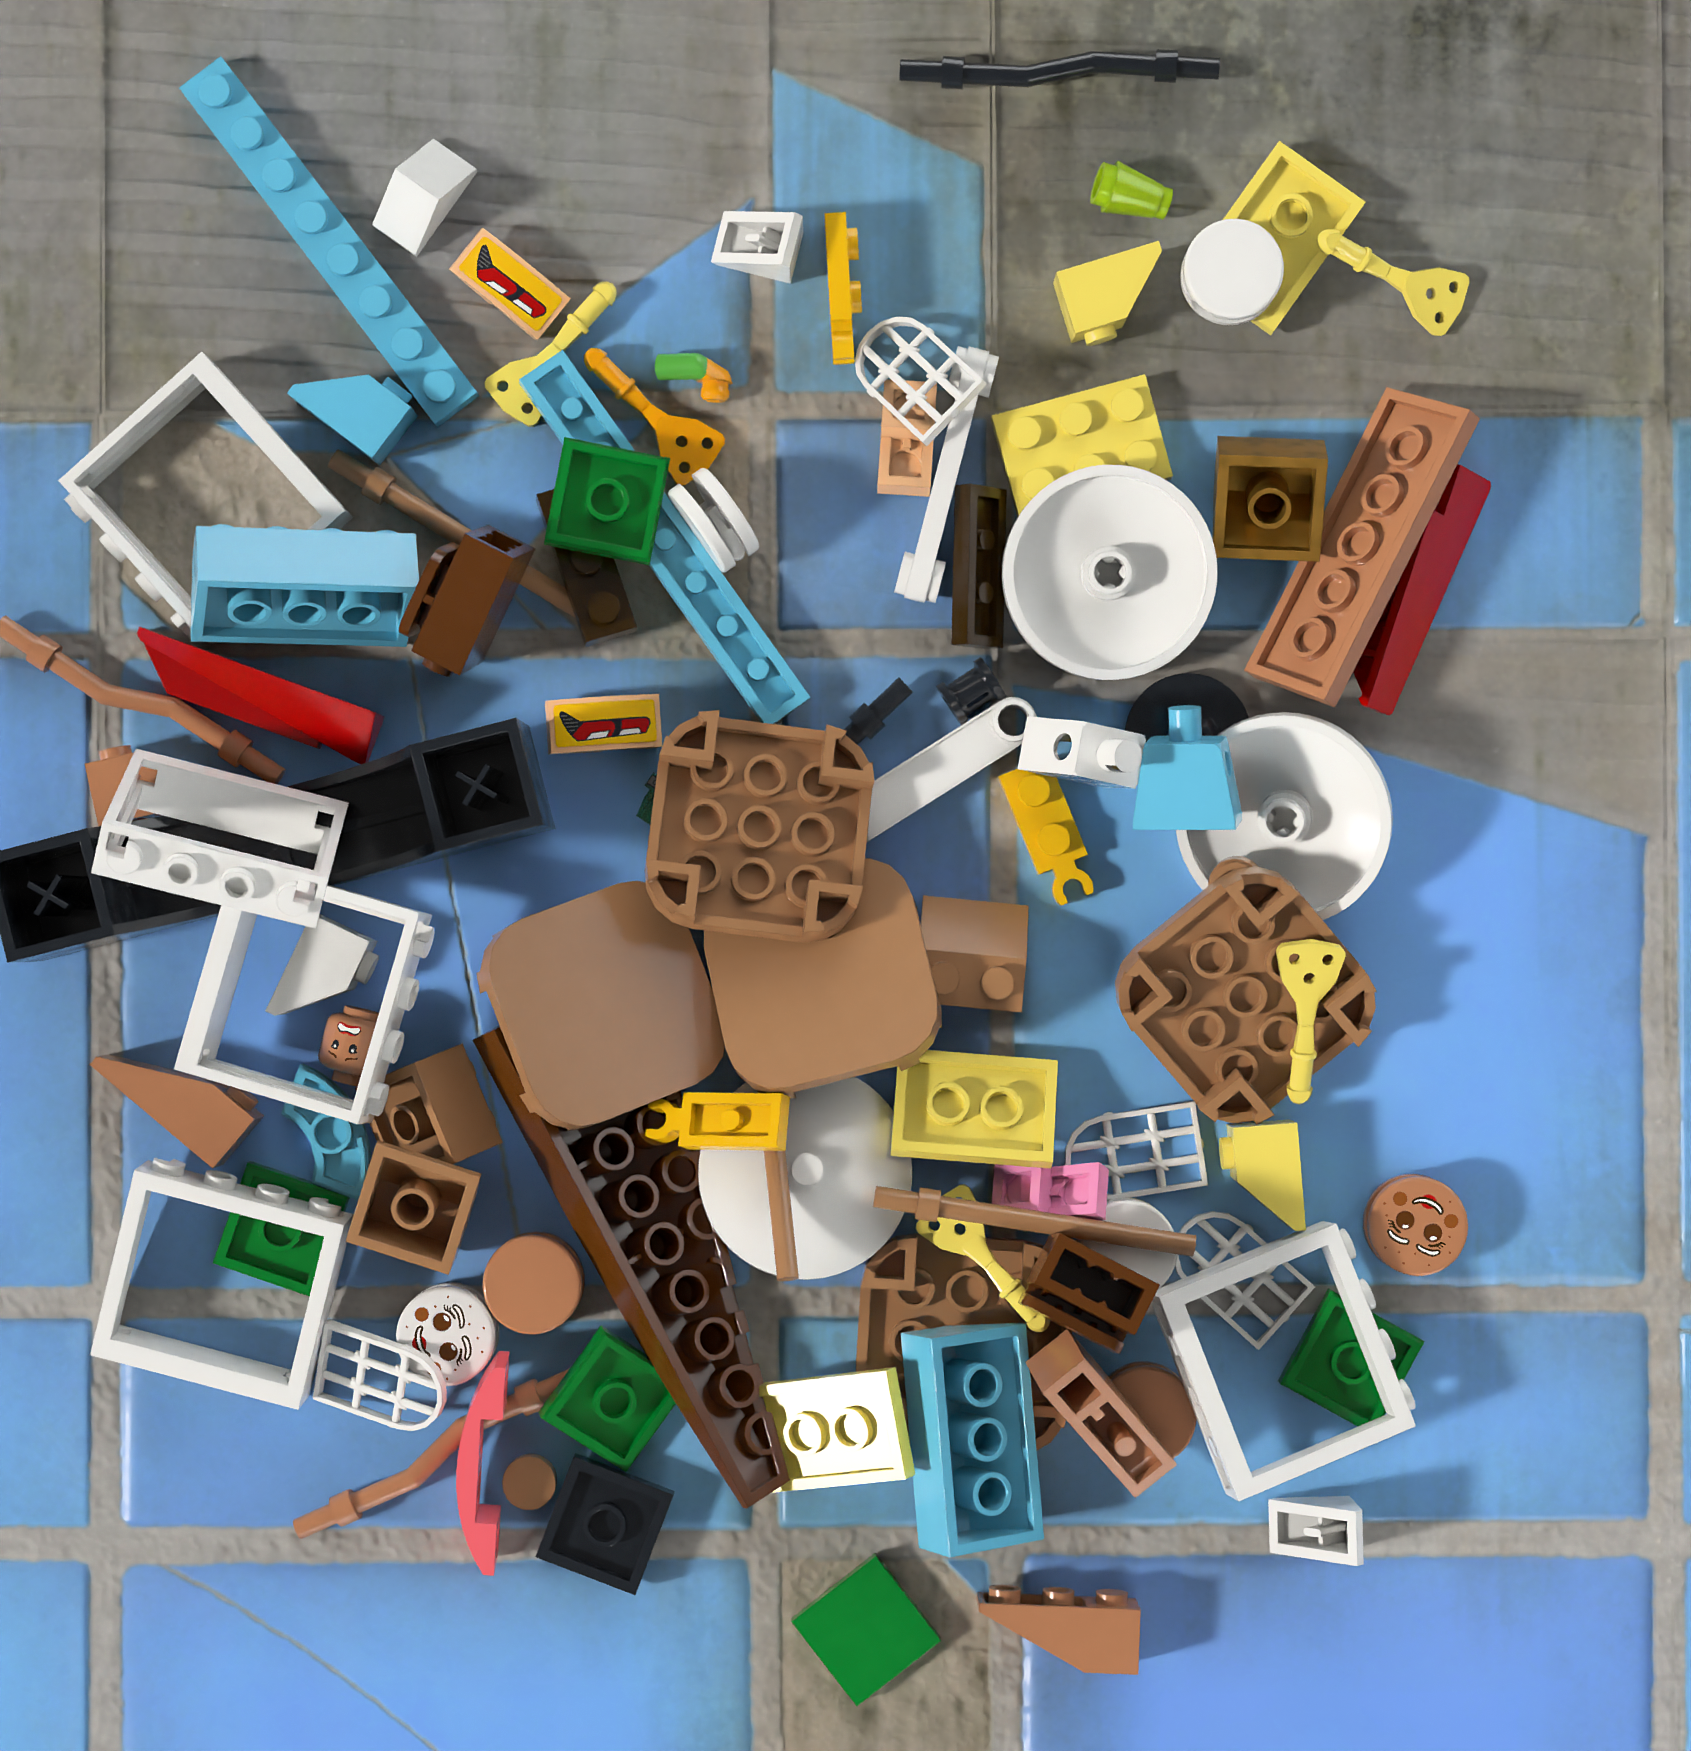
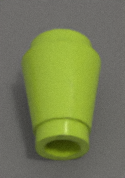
(1129, 192)

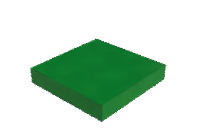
(606, 501)
(272, 1250)
(1332, 1367)
(610, 1400)
(866, 1629)

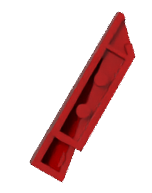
(1419, 592)
(262, 698)

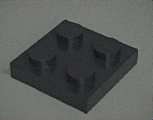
(605, 1524)

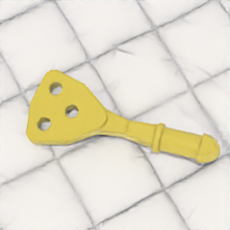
(1411, 284)
(514, 397)
(1306, 997)
(974, 1245)

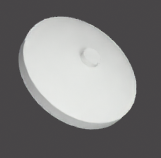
(1109, 572)
(1307, 807)
(834, 1162)

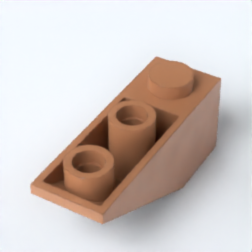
(1084, 1631)

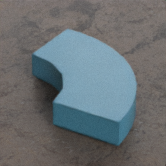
(337, 1145)

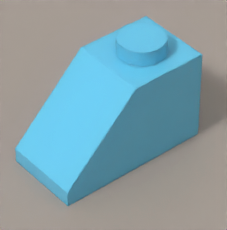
(360, 411)

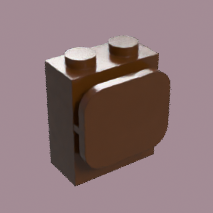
(464, 599)
(1087, 1292)

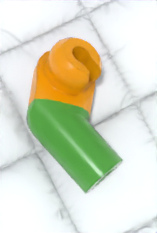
(699, 368)

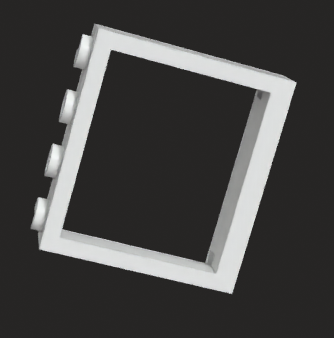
(138, 429)
(210, 871)
(219, 984)
(204, 1364)
(1203, 1392)

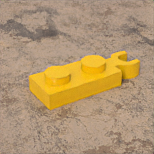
(843, 293)
(1046, 828)
(725, 1121)

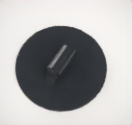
(1218, 705)

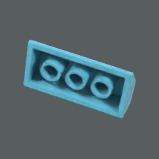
(301, 585)
(972, 1437)

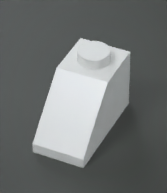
(323, 966)

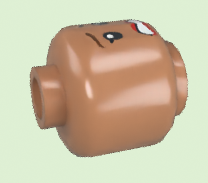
(347, 1043)

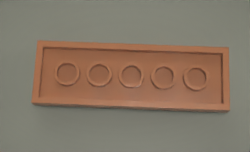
(1364, 545)

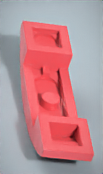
(479, 1520)

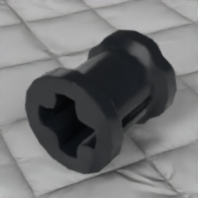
(971, 691)

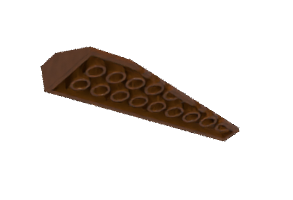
(663, 1265)

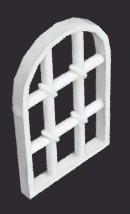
(915, 397)
(1117, 1172)
(1263, 1277)
(364, 1362)

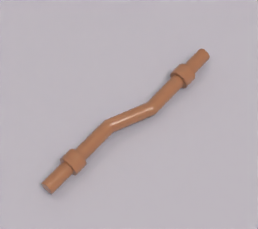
(232, 746)
(349, 1505)

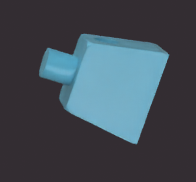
(1186, 779)

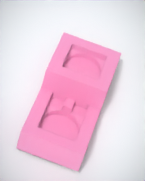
(1063, 1190)

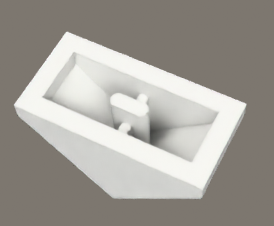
(422, 195)
(759, 243)
(1317, 1528)

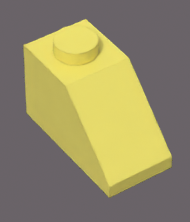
(1103, 292)
(1267, 1166)

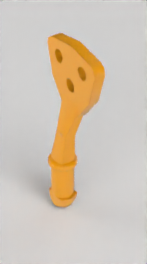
(665, 426)

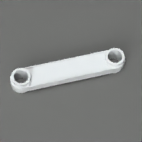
(921, 572)
(942, 766)

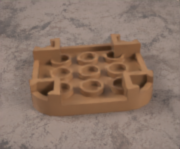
(759, 828)
(1213, 996)
(831, 1005)
(601, 1006)
(922, 1287)

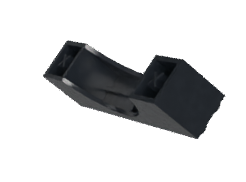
(400, 813)

